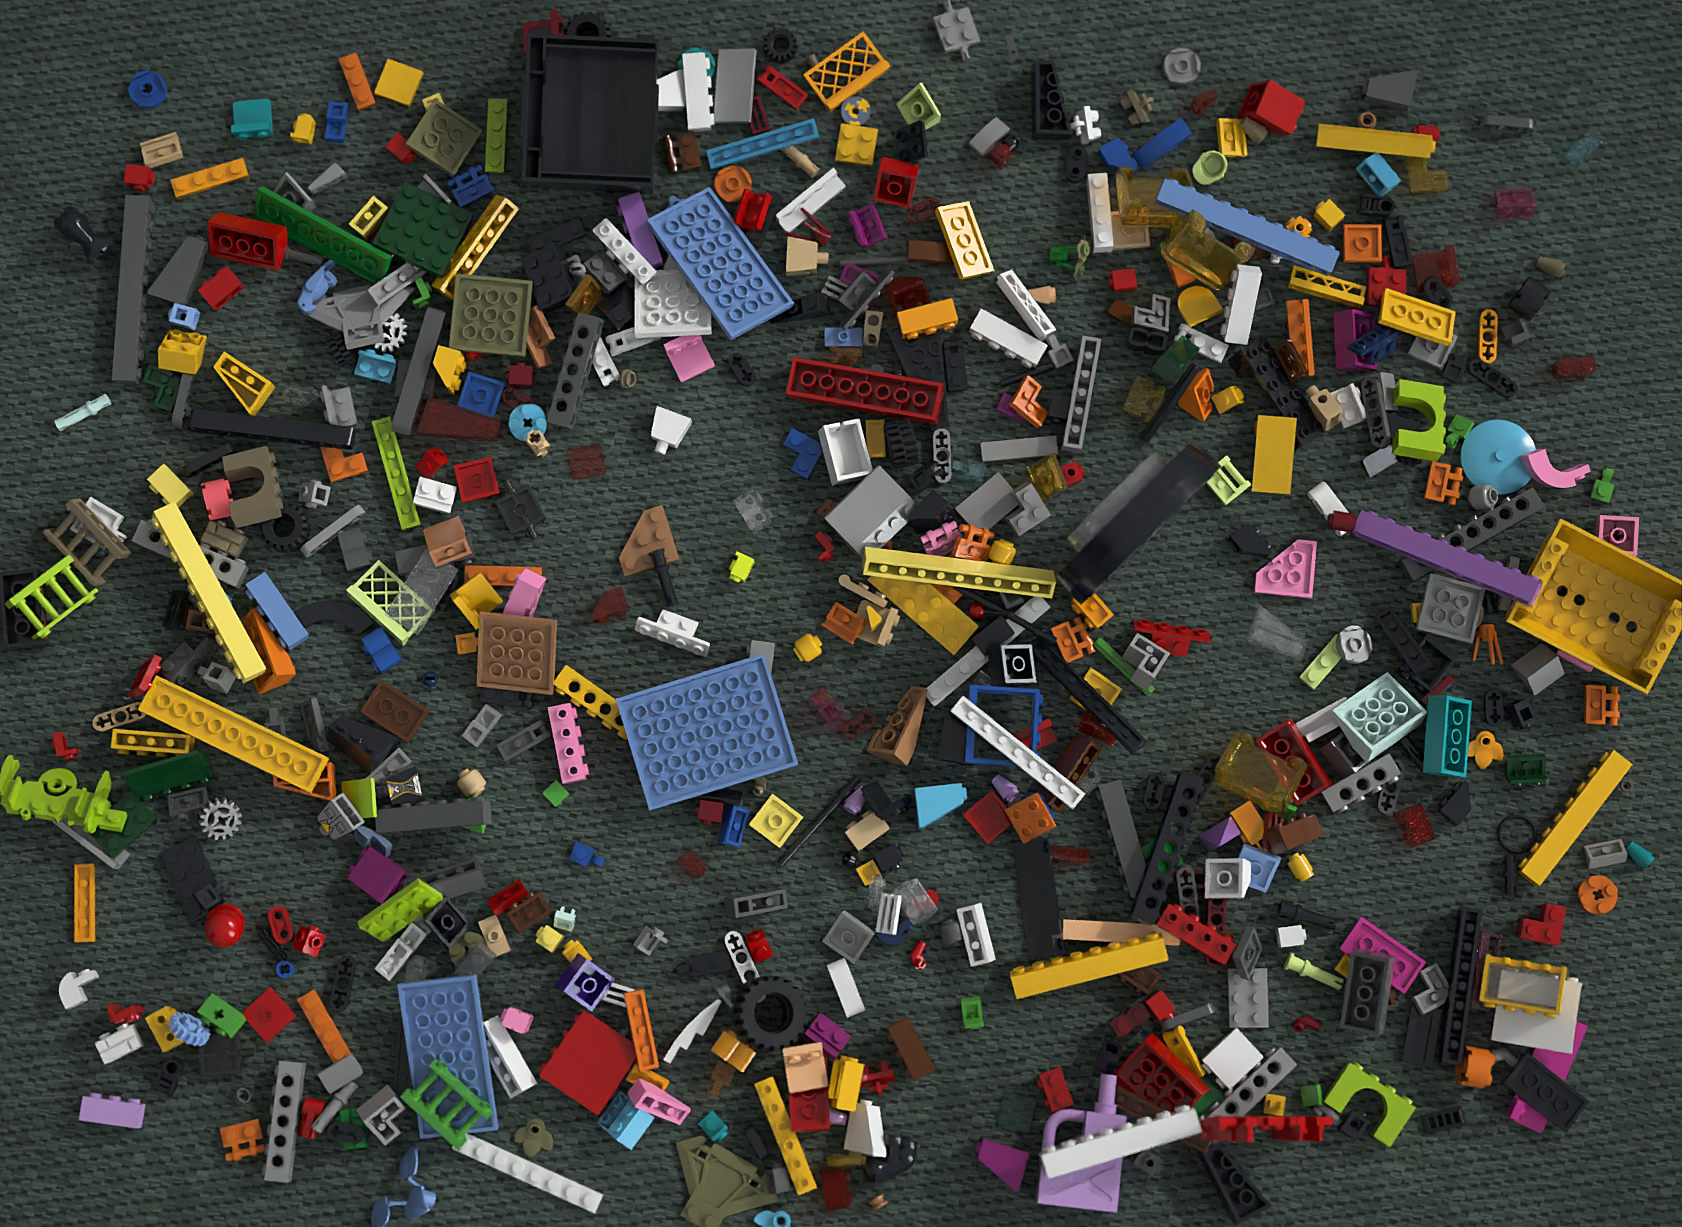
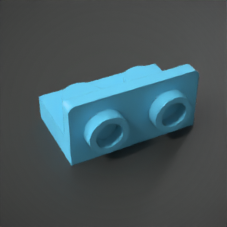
(376, 366)

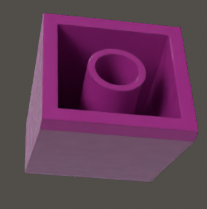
(377, 875)
(1003, 1160)

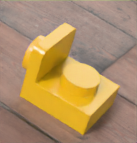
(573, 948)

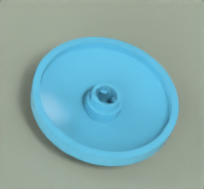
(1493, 456)

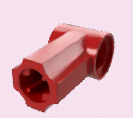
(311, 1111)

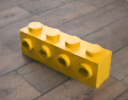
(151, 742)

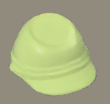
(1209, 167)

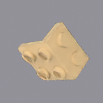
(882, 634)

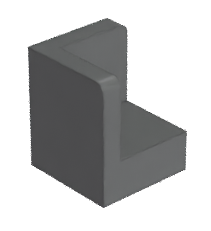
(1516, 333)
(1010, 600)

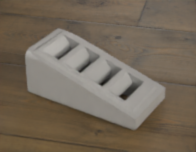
(327, 179)

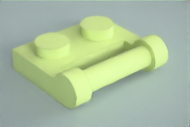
(1223, 487)

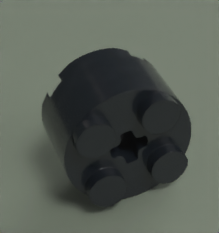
(1529, 298)

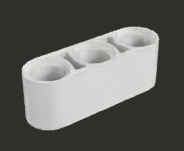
(1326, 501)
(845, 987)

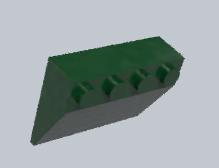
(169, 775)

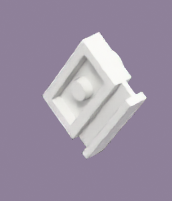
(434, 495)

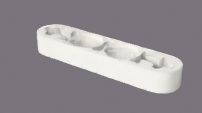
(748, 965)

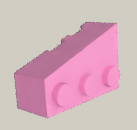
(525, 594)

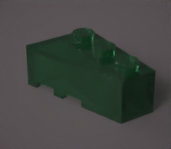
(1175, 359)

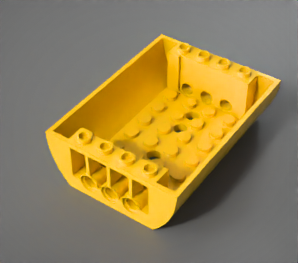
(1609, 584)

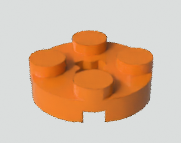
(1608, 893)

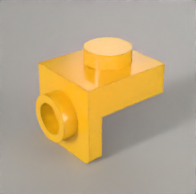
(1228, 399)

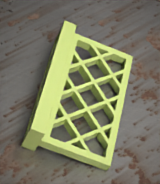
(375, 610)

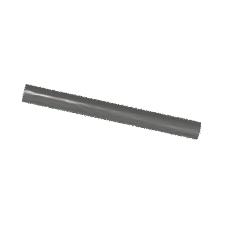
(876, 261)

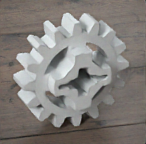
(393, 327)

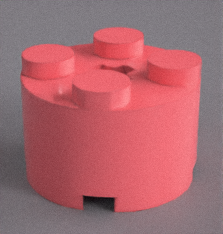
(217, 499)

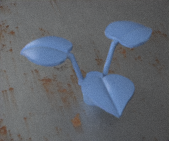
(418, 1201)

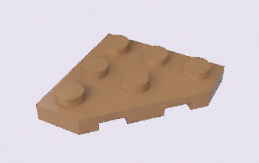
(649, 535)

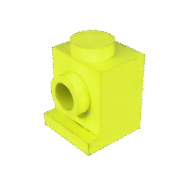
(741, 567)

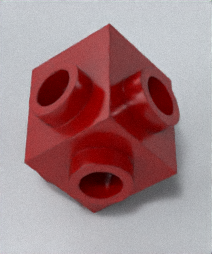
(309, 940)

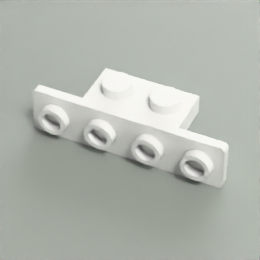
(620, 249)
(675, 631)

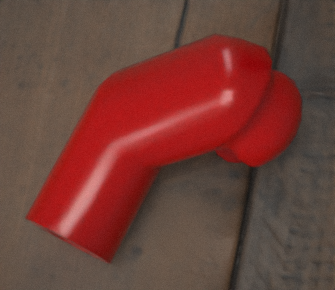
(916, 955)

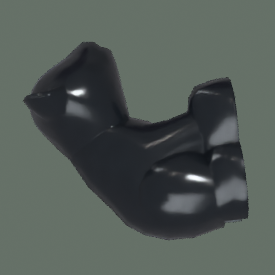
(77, 228)
(899, 1158)

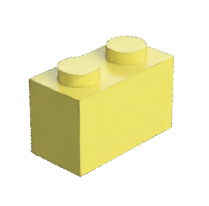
(369, 218)
(169, 486)

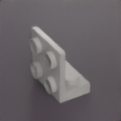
(339, 406)

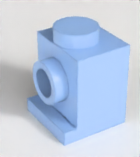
(178, 310)

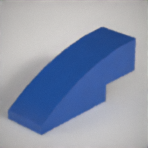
(1162, 143)

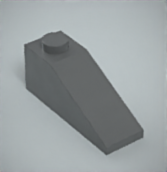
(755, 903)

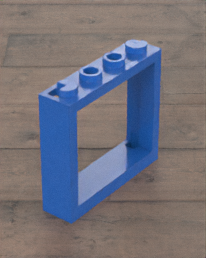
(1036, 719)

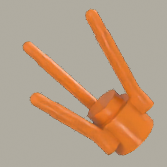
(1488, 634)

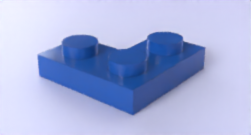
(808, 450)

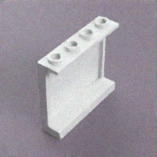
(1541, 1031)

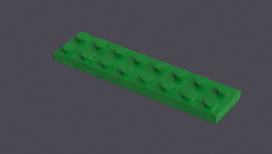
(322, 236)

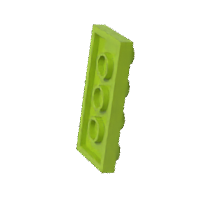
(400, 910)

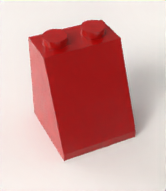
(1272, 107)

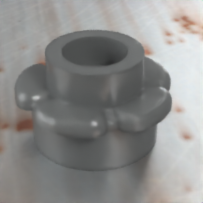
(1630, 786)

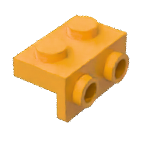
(1093, 610)

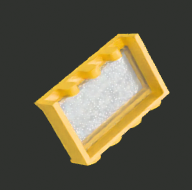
(1523, 986)

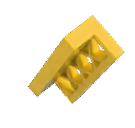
(1326, 292)

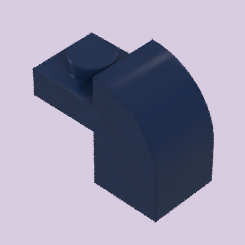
(891, 939)

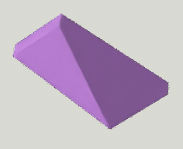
(1219, 834)

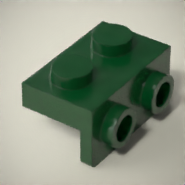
(1525, 769)

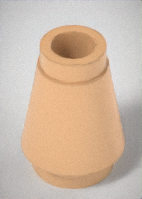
(1043, 294)

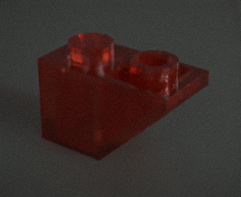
(610, 604)
(1092, 728)

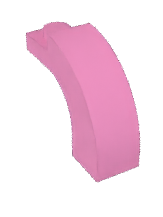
(1542, 471)

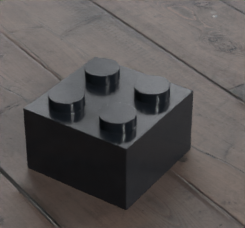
(1011, 665)

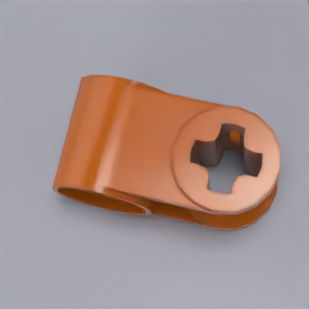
(1180, 276)

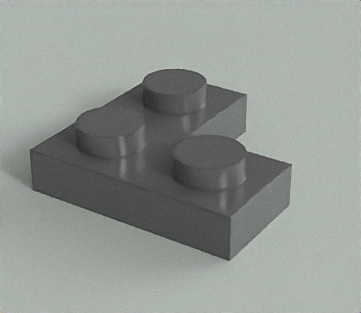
(1154, 318)

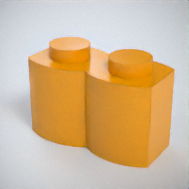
(733, 1050)

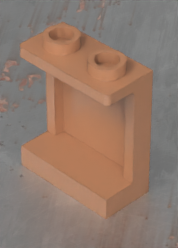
(446, 541)

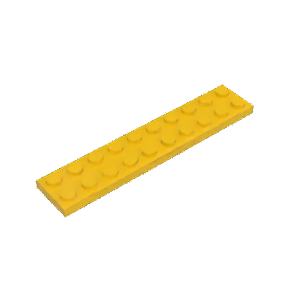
(233, 734)

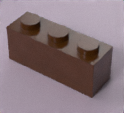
(1294, 833)

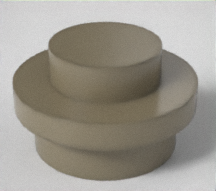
(627, 378)

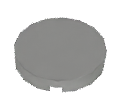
(1181, 72)
(1354, 644)

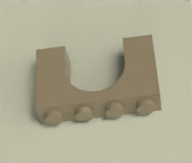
(263, 504)

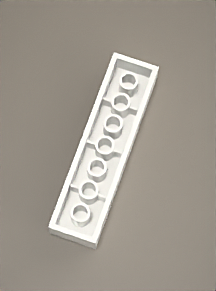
(1120, 1142)

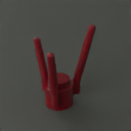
(820, 234)

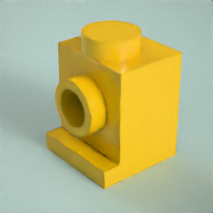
(303, 129)

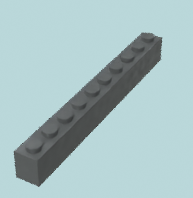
(131, 290)

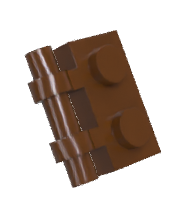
(688, 151)

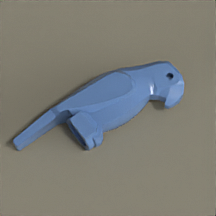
(316, 287)

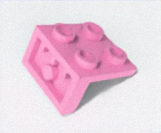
(689, 356)

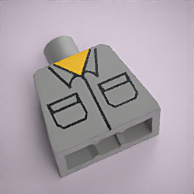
(339, 817)

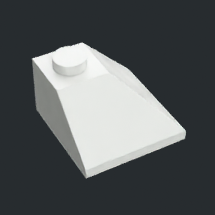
(1227, 878)

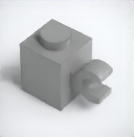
(217, 677)

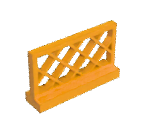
(859, 81)

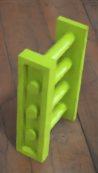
(49, 579)

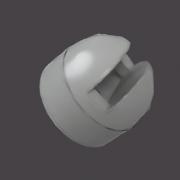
(578, 273)

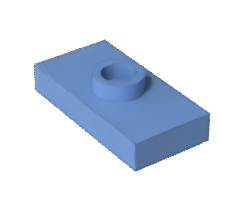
(843, 338)

